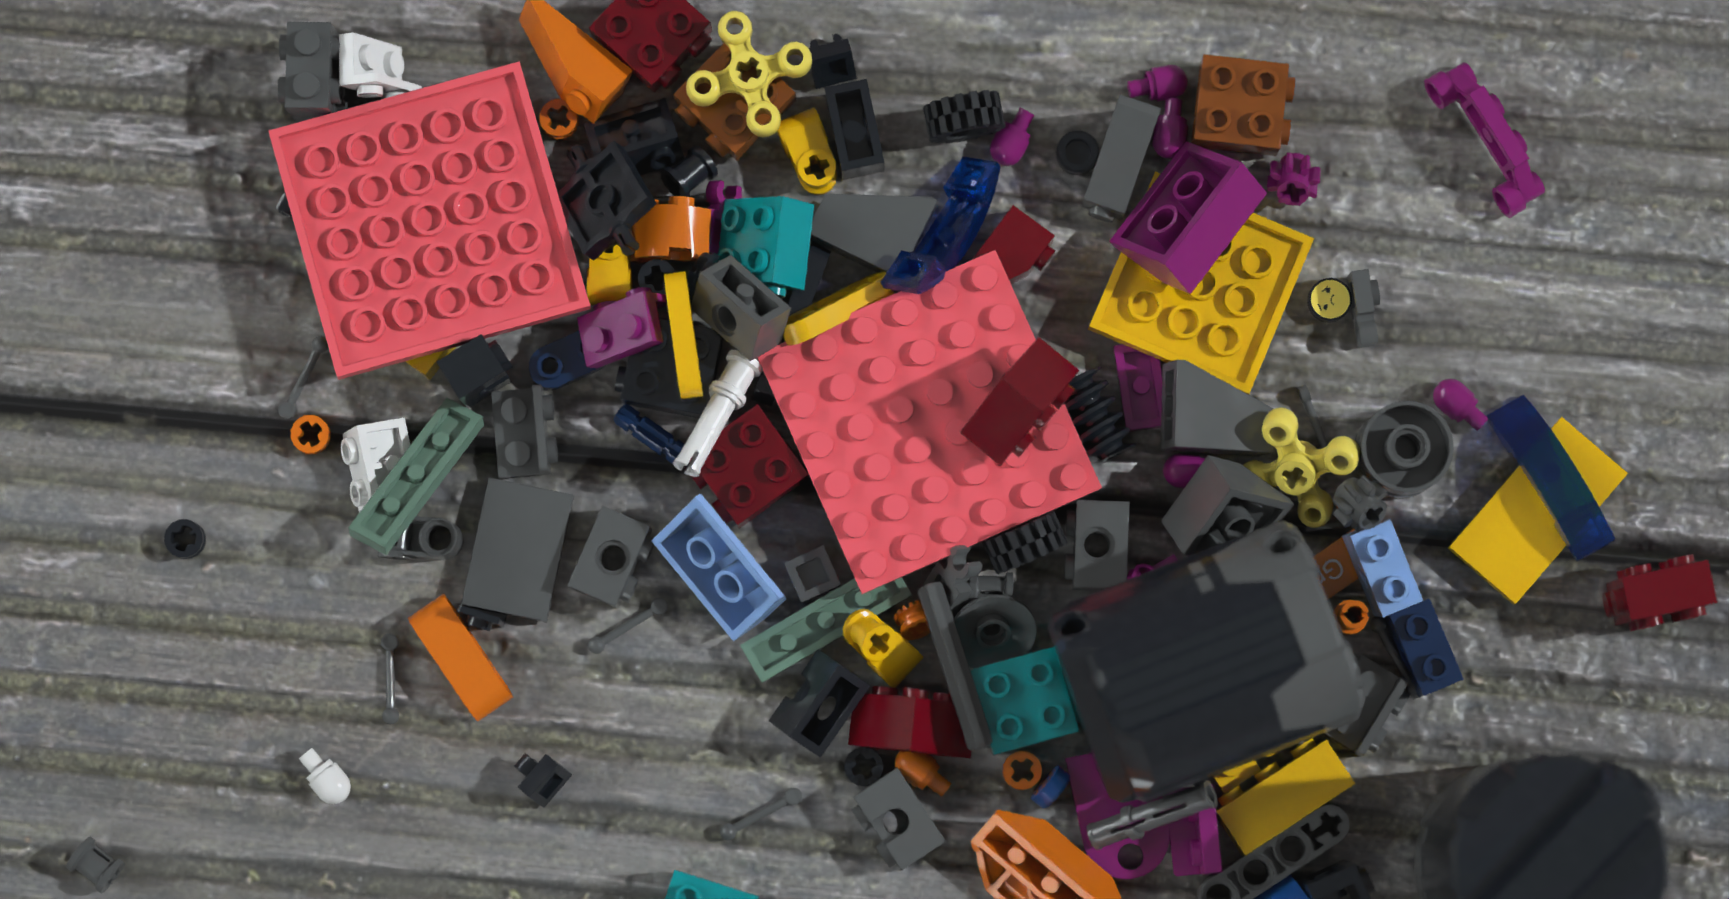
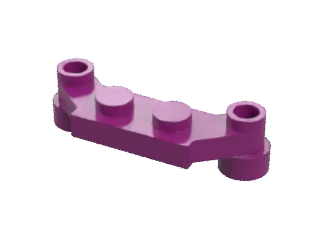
(1504, 144)

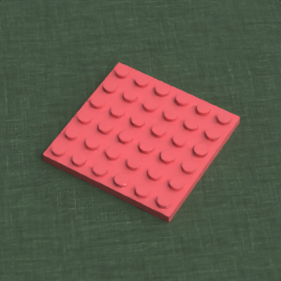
(429, 220)
(883, 417)

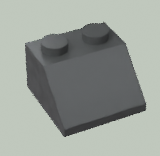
(1222, 505)

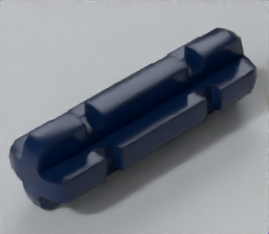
(648, 432)

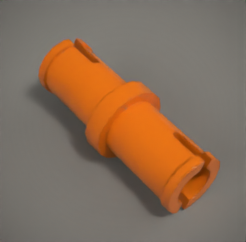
(1357, 610)

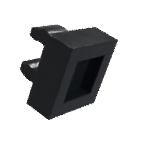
(832, 62)
(542, 778)

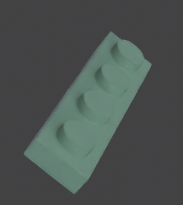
(416, 476)
(816, 626)

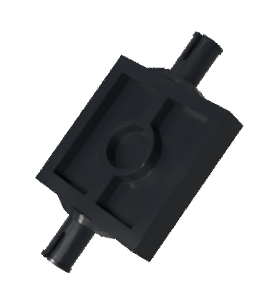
(604, 200)

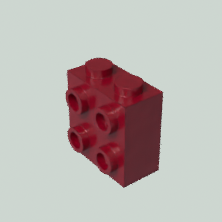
(653, 37)
(749, 468)
(1644, 596)

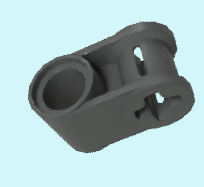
(417, 543)

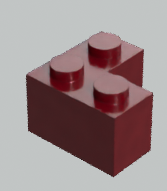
(1021, 402)
(908, 723)

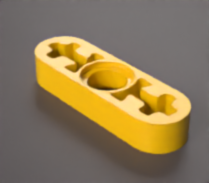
(834, 309)
(683, 335)

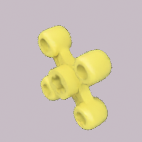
(743, 57)
(1338, 457)

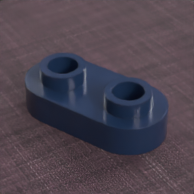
(570, 361)

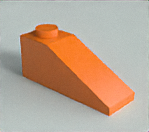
(577, 65)

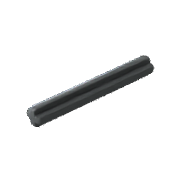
(955, 666)

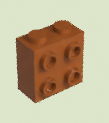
(1242, 105)
(726, 118)

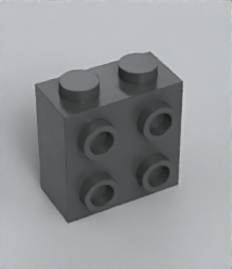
(311, 71)

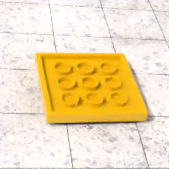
(1226, 317)

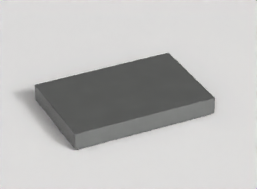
(517, 550)

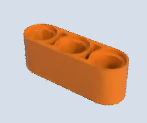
(460, 657)

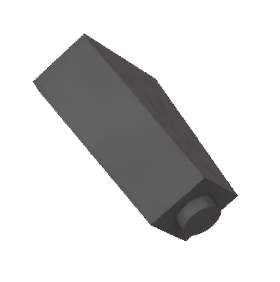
(1120, 159)
(871, 226)
(1209, 414)

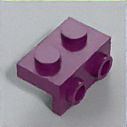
(621, 327)

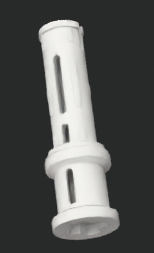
(726, 395)

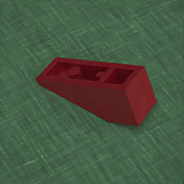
(1019, 244)

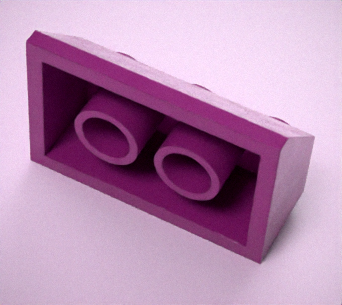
(1189, 216)

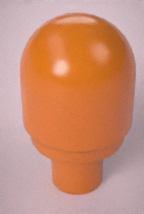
(921, 771)

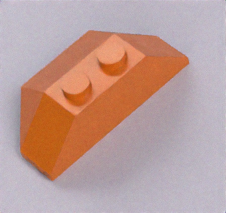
(1035, 861)

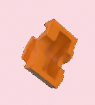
(672, 231)

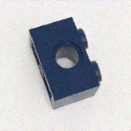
(1423, 648)

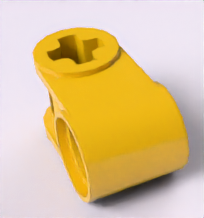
(807, 145)
(609, 277)
(880, 646)

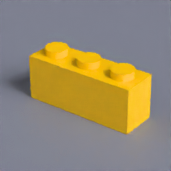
(1282, 795)

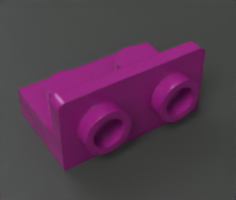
(1195, 843)

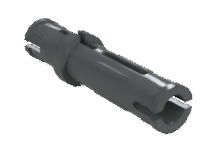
(1108, 832)

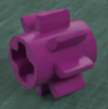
(1293, 179)

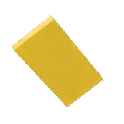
(1515, 533)

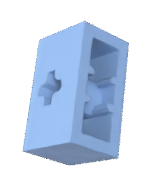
(1382, 569)

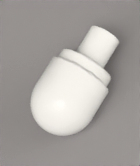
(326, 778)

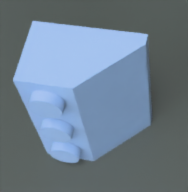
(718, 568)

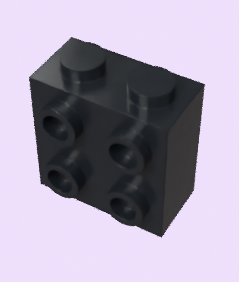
(652, 375)

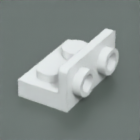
(371, 67)
(372, 454)

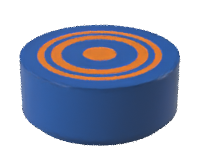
(1050, 787)

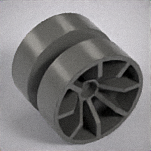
(1405, 448)

